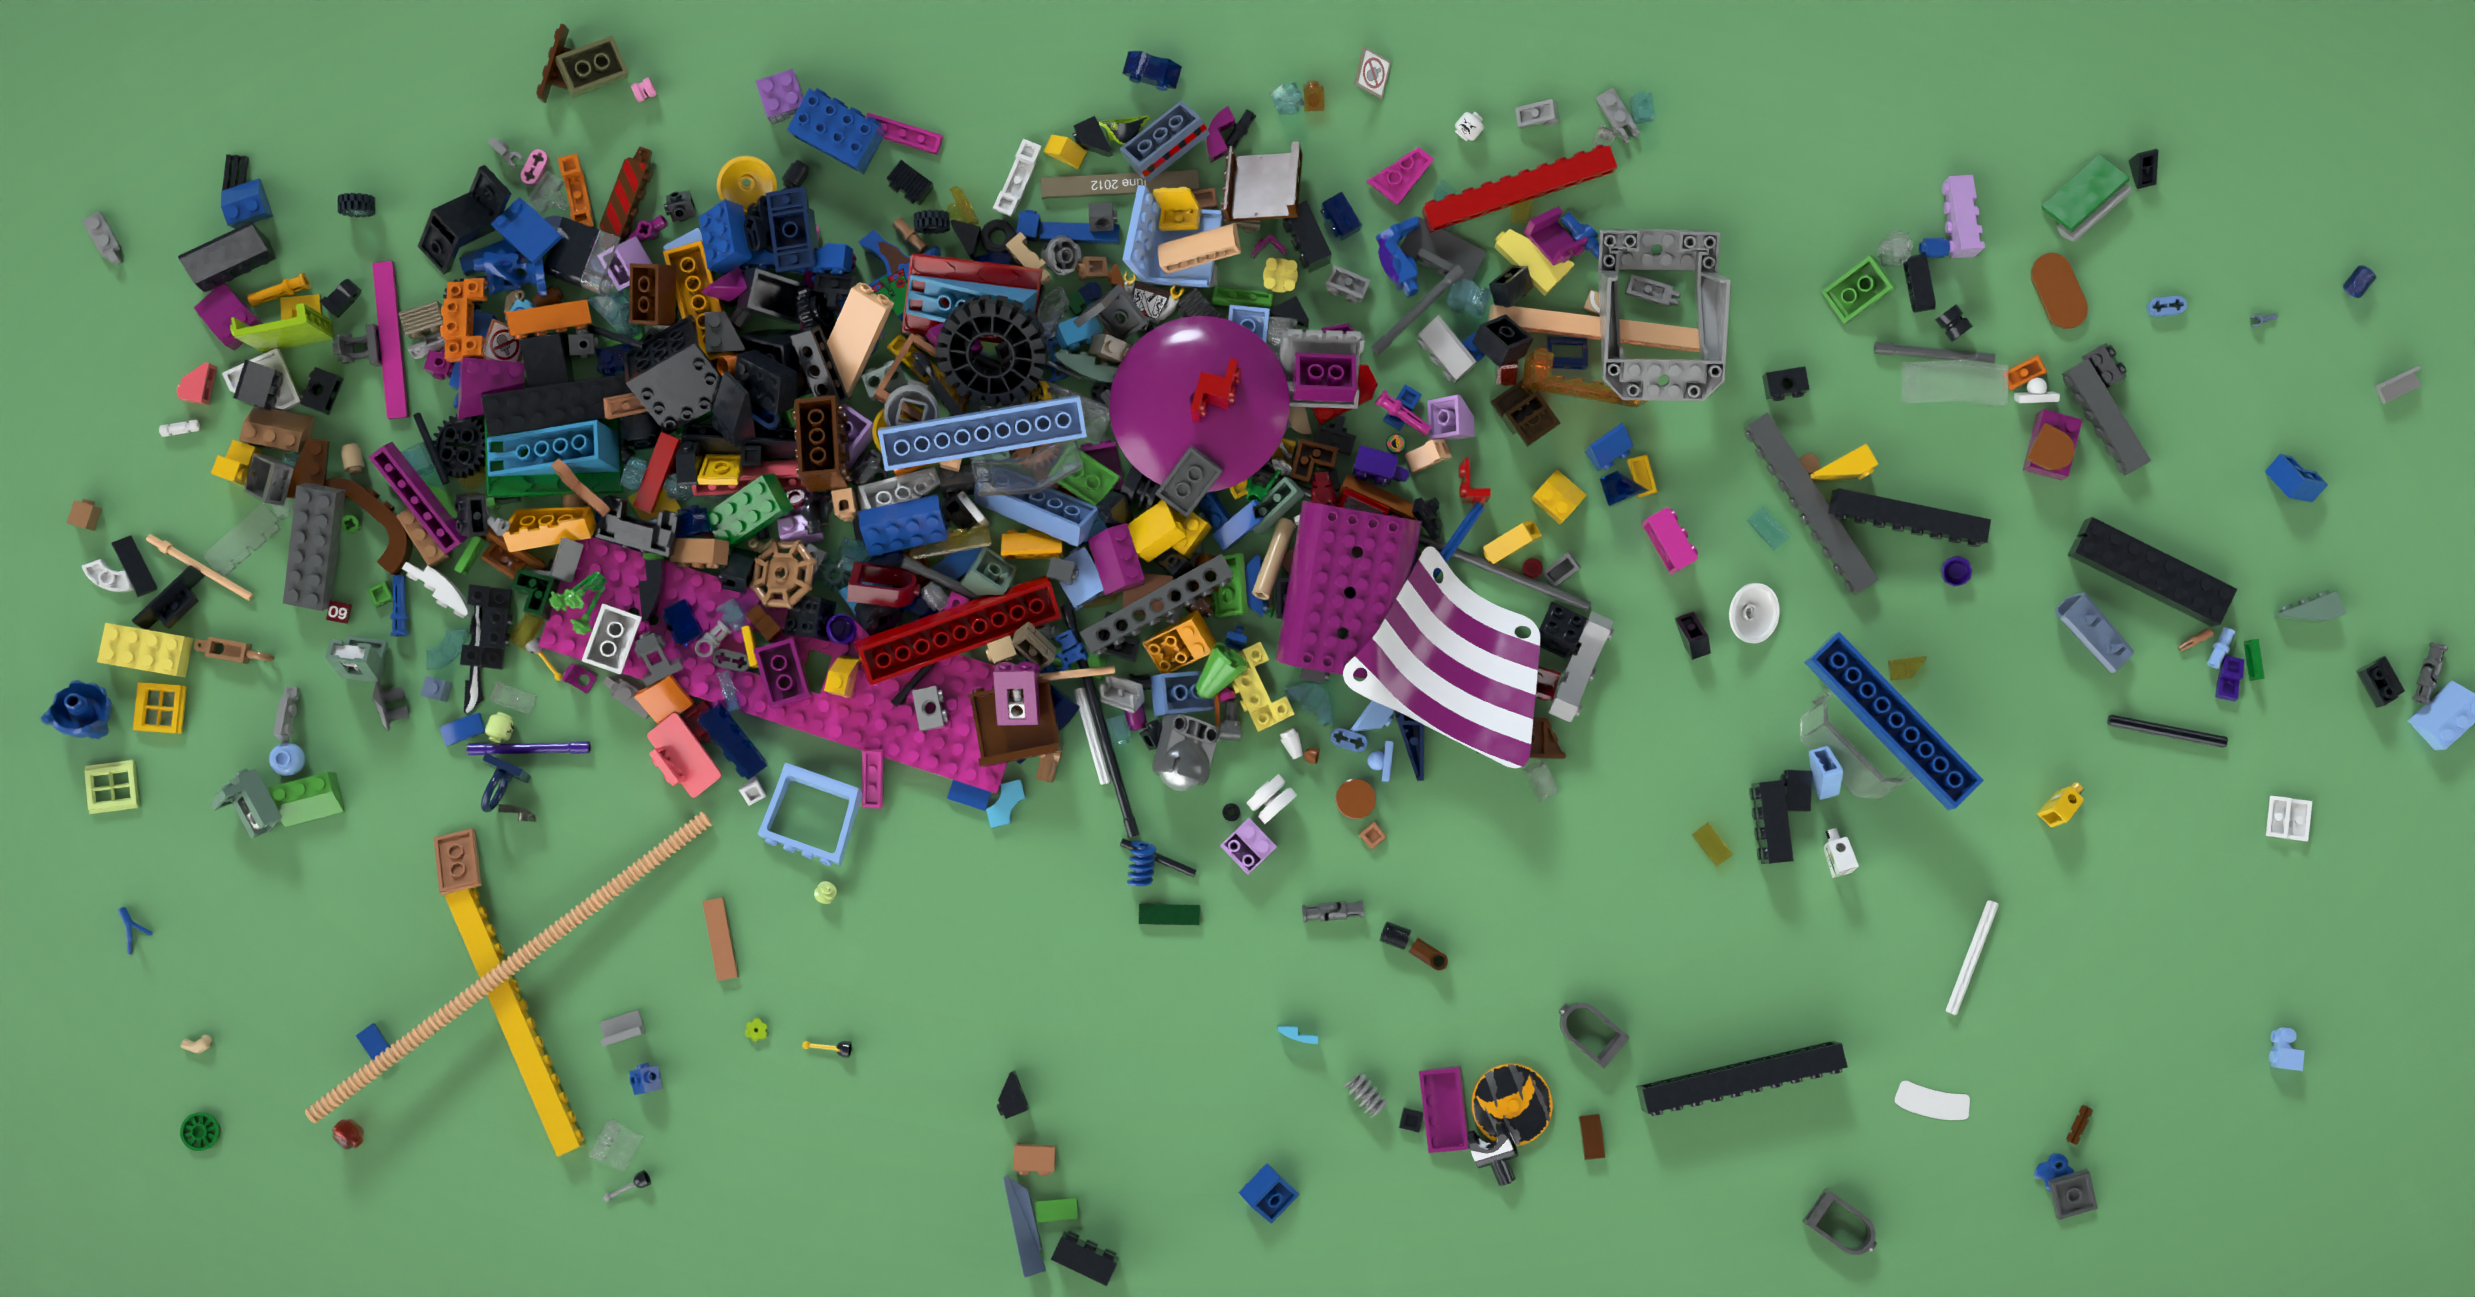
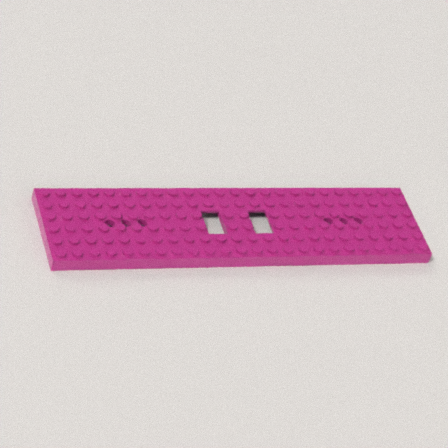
(858, 721)

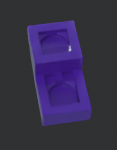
(2229, 678)

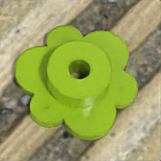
(751, 1033)

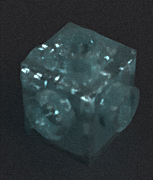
(1287, 99)

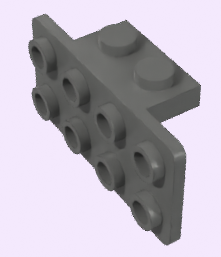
(1442, 251)

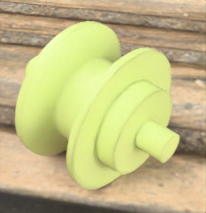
(825, 892)

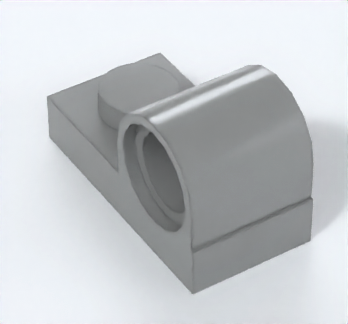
(1540, 113)

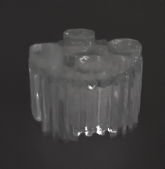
(1277, 326)

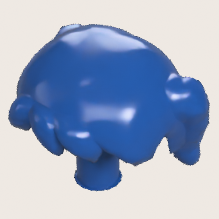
(80, 711)

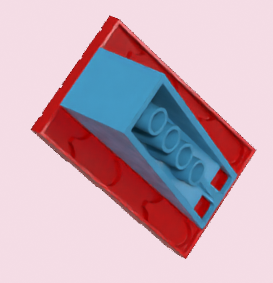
(943, 283)

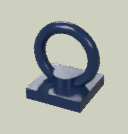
(503, 772)

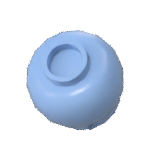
(287, 759)

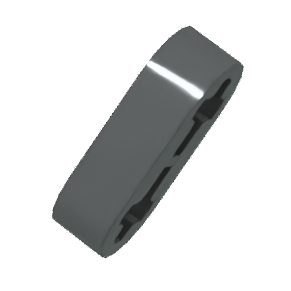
(731, 665)

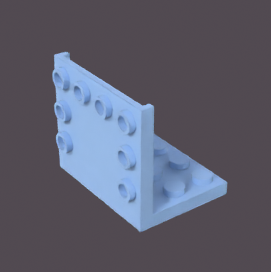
(1145, 236)

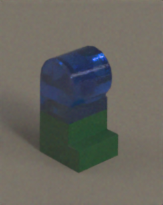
(1084, 296)

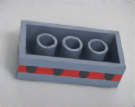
(1164, 141)

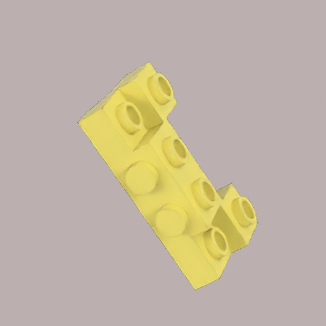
(1253, 694)

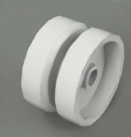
(1271, 798)

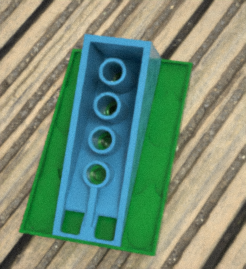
(522, 460)

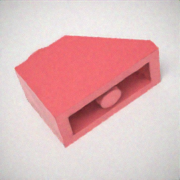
(197, 385)

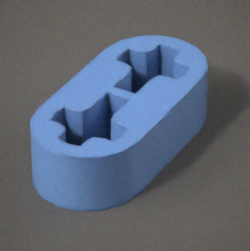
(2166, 311)
(1346, 744)

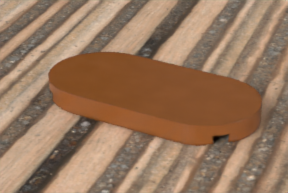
(2059, 291)

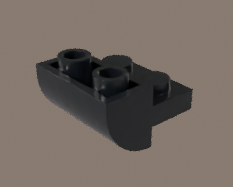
(2380, 681)

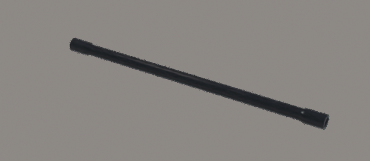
(1128, 818)

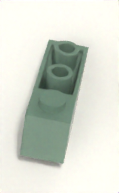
(2320, 609)

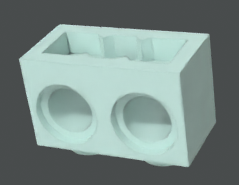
(880, 373)

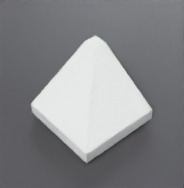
(752, 791)

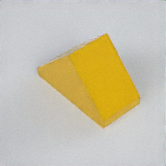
(1065, 150)

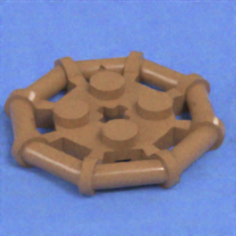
(791, 579)

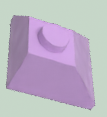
(1450, 418)

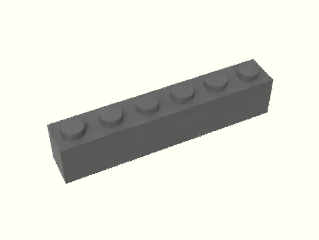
(2106, 417)

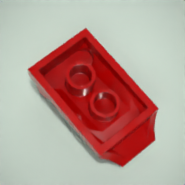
(1367, 386)

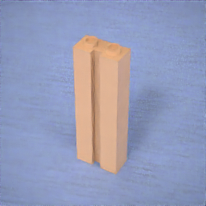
(857, 333)

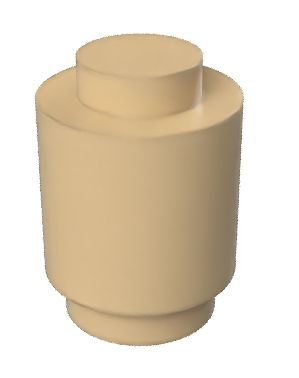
(352, 458)

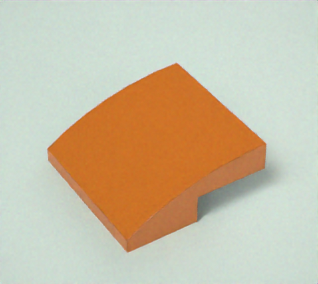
(663, 699)

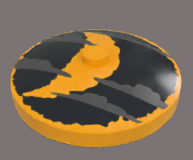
(1512, 1096)

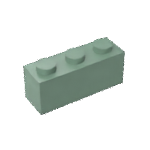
(1277, 503)

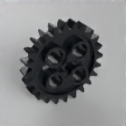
(459, 463)

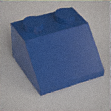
(245, 204)
(1609, 447)
(1268, 1193)

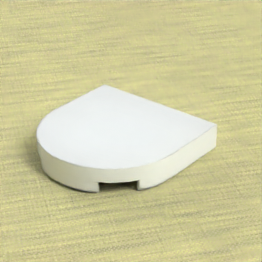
(973, 509)

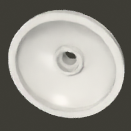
(1754, 613)

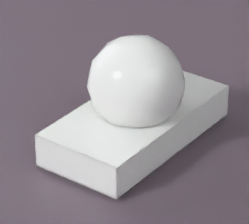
(2036, 393)

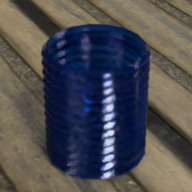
(2359, 281)

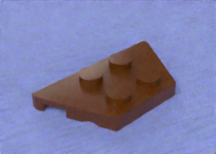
(1544, 741)

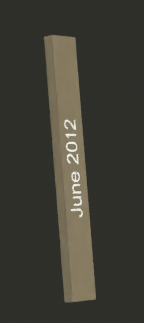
(1114, 184)

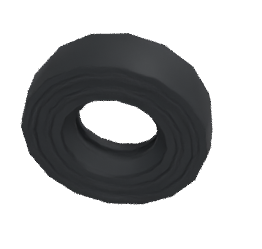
(989, 228)

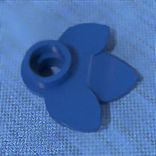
(2048, 1170)

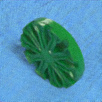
(200, 1131)

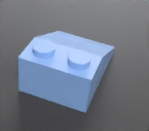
(1252, 318)

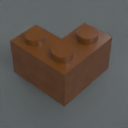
(1310, 455)

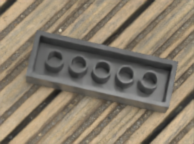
(313, 546)

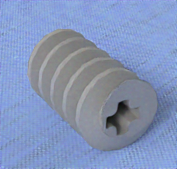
(1366, 1094)

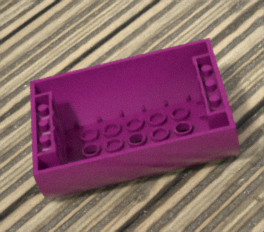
(1325, 568)

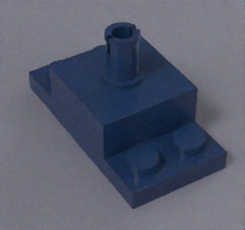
(792, 229)

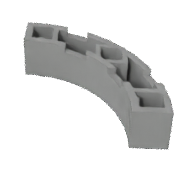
(1580, 667)

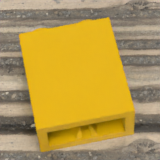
(1156, 531)

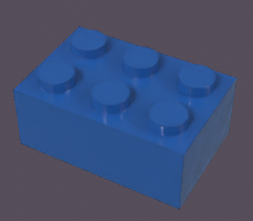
(724, 237)

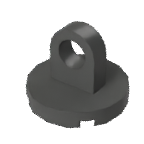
(866, 467)

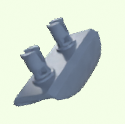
(2094, 631)

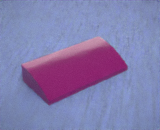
(1444, 1109)

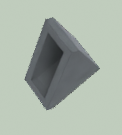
(1561, 569)

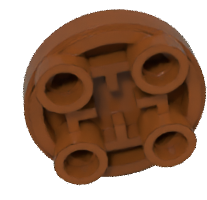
(1355, 799)

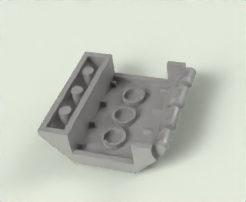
(1318, 342)

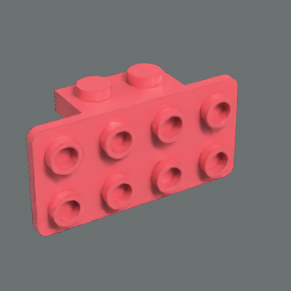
(682, 756)

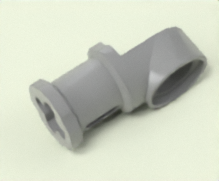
(712, 640)

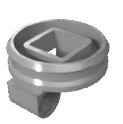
(913, 392)

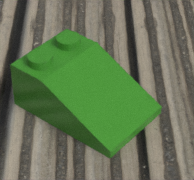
(1859, 289)

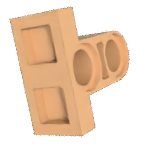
(1428, 455)

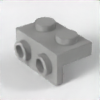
(1347, 284)

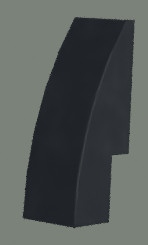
(652, 588)

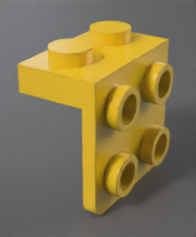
(1178, 209)

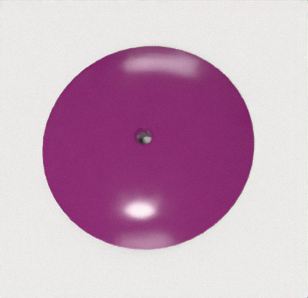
(1156, 391)

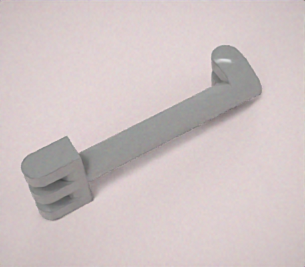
(499, 525)

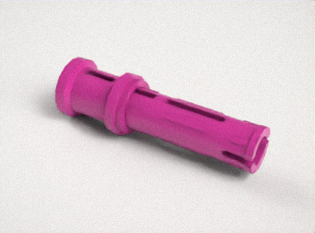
(1395, 408)

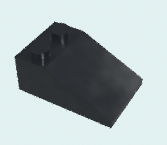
(733, 412)

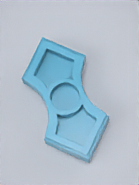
(1010, 795)

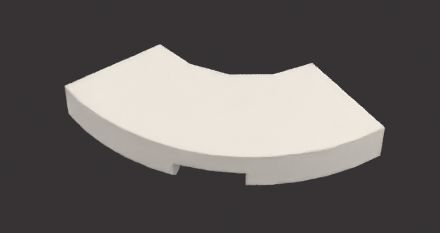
(106, 578)

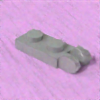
(1617, 114)

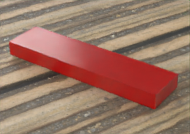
(657, 472)

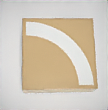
(1592, 303)

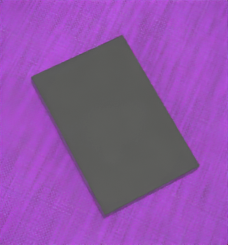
(1189, 481)

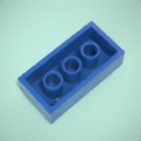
(903, 525)

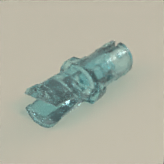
(728, 691)

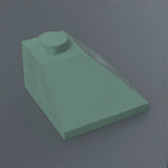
(989, 574)

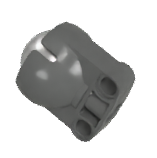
(1185, 751)

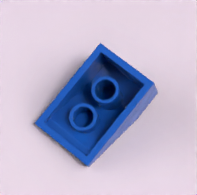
(526, 230)

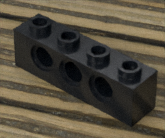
(821, 357)

